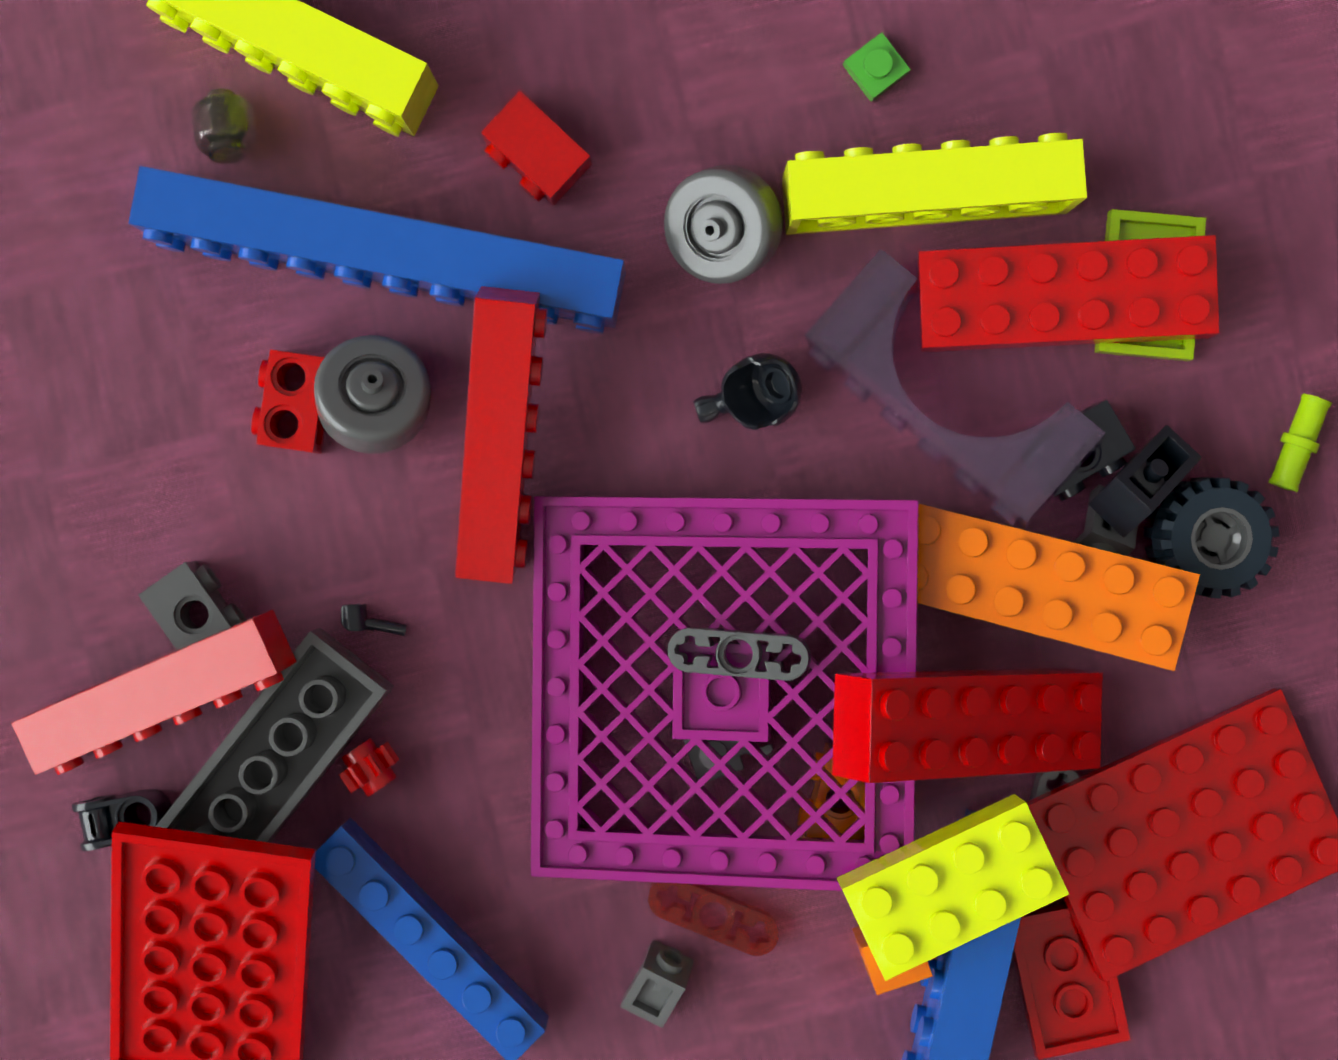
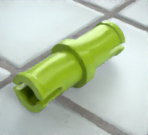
(1300, 442)

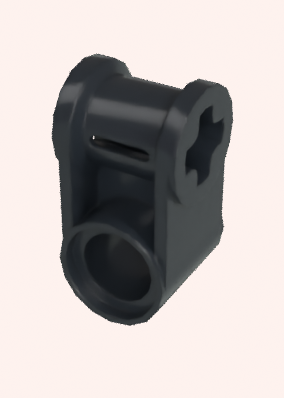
(102, 813)

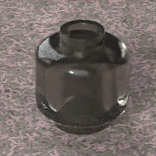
(224, 126)

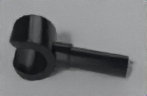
(355, 619)

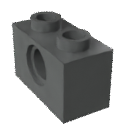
(173, 596)

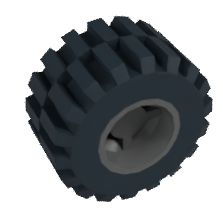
(1215, 532)

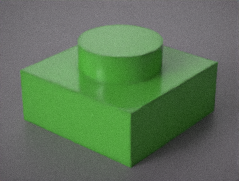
(876, 67)

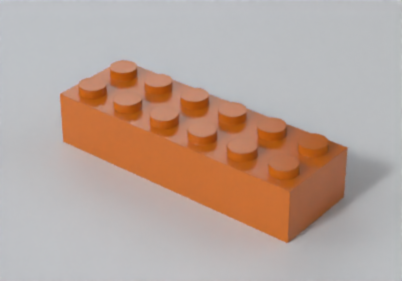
(1053, 587)

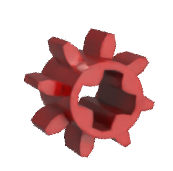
(369, 767)

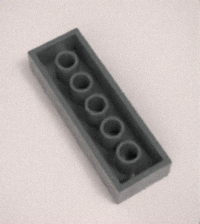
(282, 744)

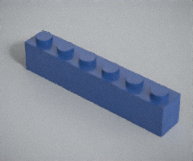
(430, 940)

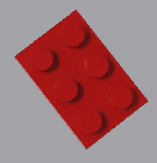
(1060, 990)

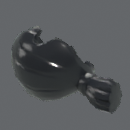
(755, 392)

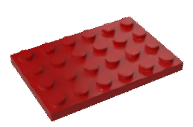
(1189, 833)
(208, 946)

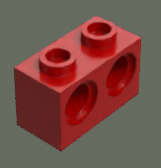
(279, 400)

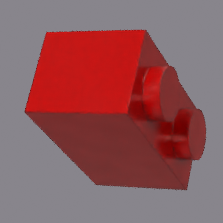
(536, 149)

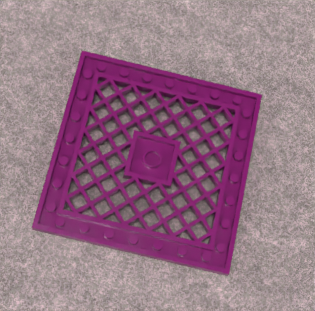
(708, 704)

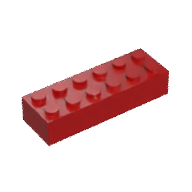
(1068, 294)
(965, 723)

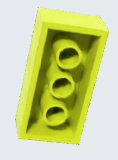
(952, 886)

